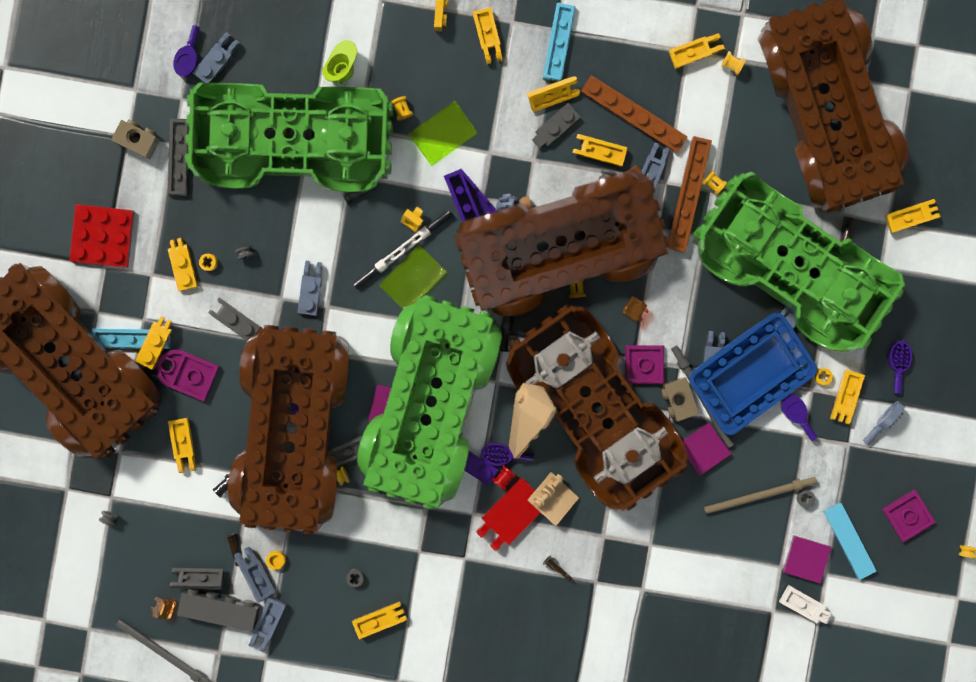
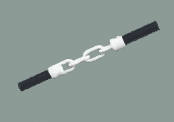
(381, 265)

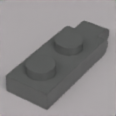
(556, 126)

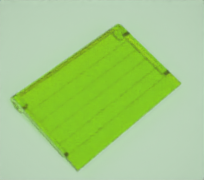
(442, 133)
(412, 277)

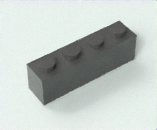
(218, 610)

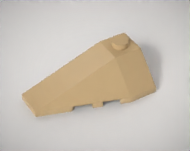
(530, 414)

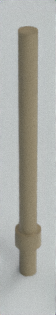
(796, 485)

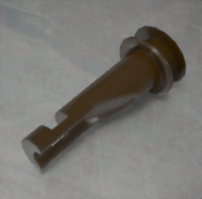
(846, 234)
(233, 544)
(554, 566)

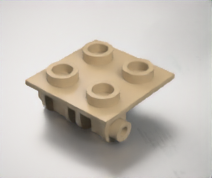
(553, 498)

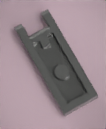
(235, 320)
(198, 578)

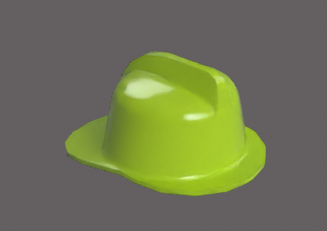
(340, 62)

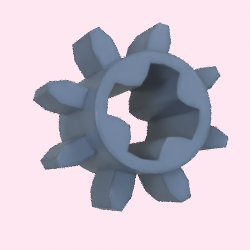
(506, 202)

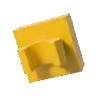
(413, 219)

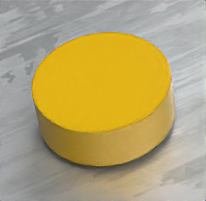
(276, 560)

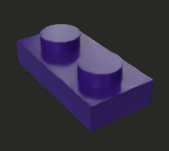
(479, 468)

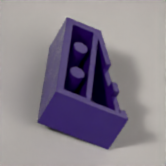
(467, 197)

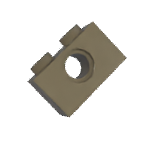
(124, 137)
(688, 407)

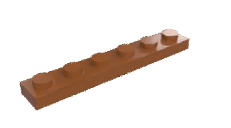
(633, 114)
(689, 194)

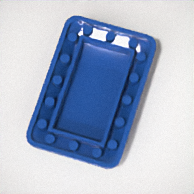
(752, 373)

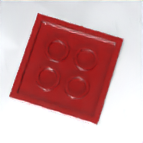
(101, 235)

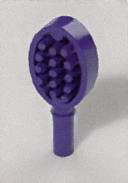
(186, 57)
(899, 361)
(796, 412)
(500, 454)

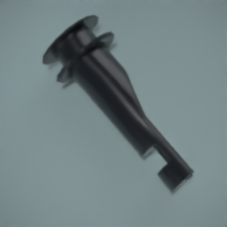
(354, 195)

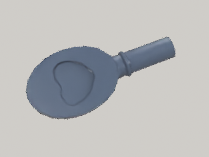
(885, 421)

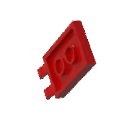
(509, 514)

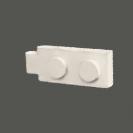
(805, 605)

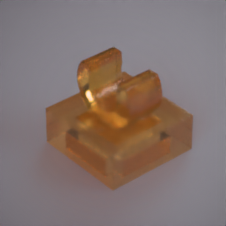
(635, 308)
(163, 608)

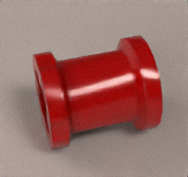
(504, 477)

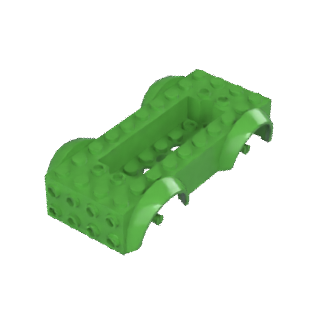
(231, 147)
(742, 245)
(396, 448)

